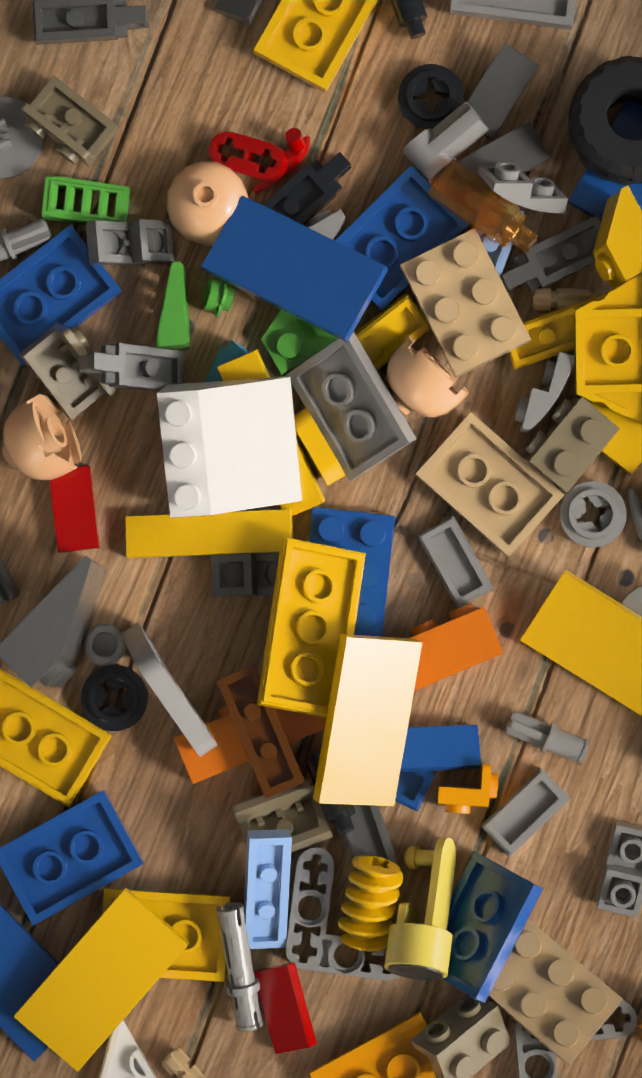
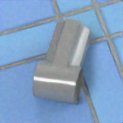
(436, 147)

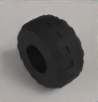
(589, 131)

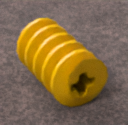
(371, 903)

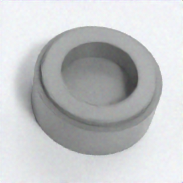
(105, 644)

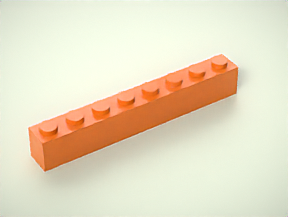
(444, 652)

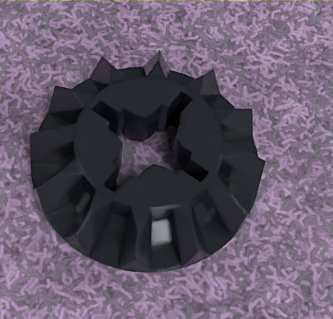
(415, 85)
(95, 694)

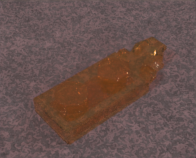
(481, 207)

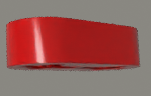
(250, 147)

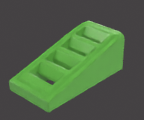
(71, 185)
(174, 323)

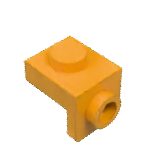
(461, 798)

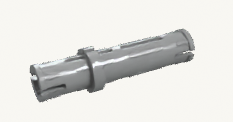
(242, 982)

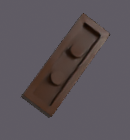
(260, 733)

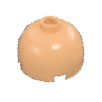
(203, 200)
(422, 382)
(38, 441)

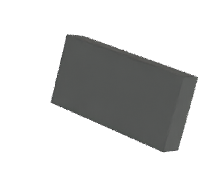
(370, 834)

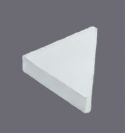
(124, 1057)

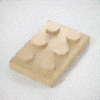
(465, 303)
(489, 484)
(552, 994)

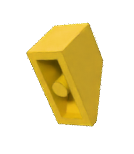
(619, 239)

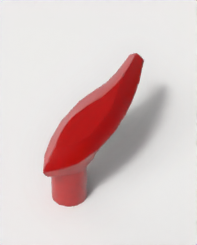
(295, 154)

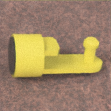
(417, 948)

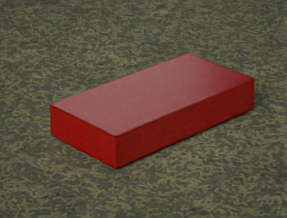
(75, 511)
(285, 1008)

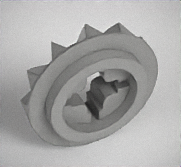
(598, 495)

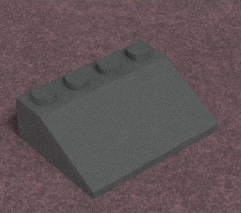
(55, 630)

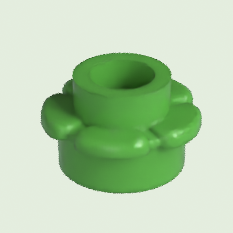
(217, 296)

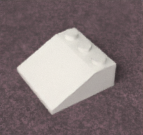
(229, 445)

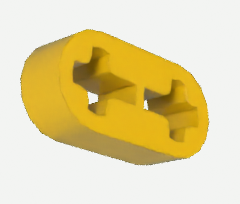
(317, 447)

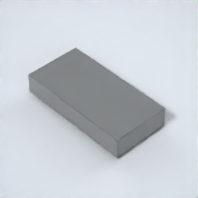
(455, 562)
(525, 812)

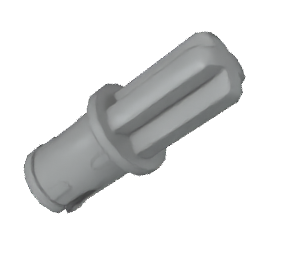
(23, 239)
(547, 737)

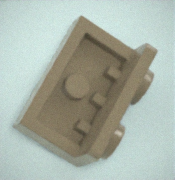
(69, 121)
(56, 366)
(569, 442)
(286, 810)
(463, 1038)

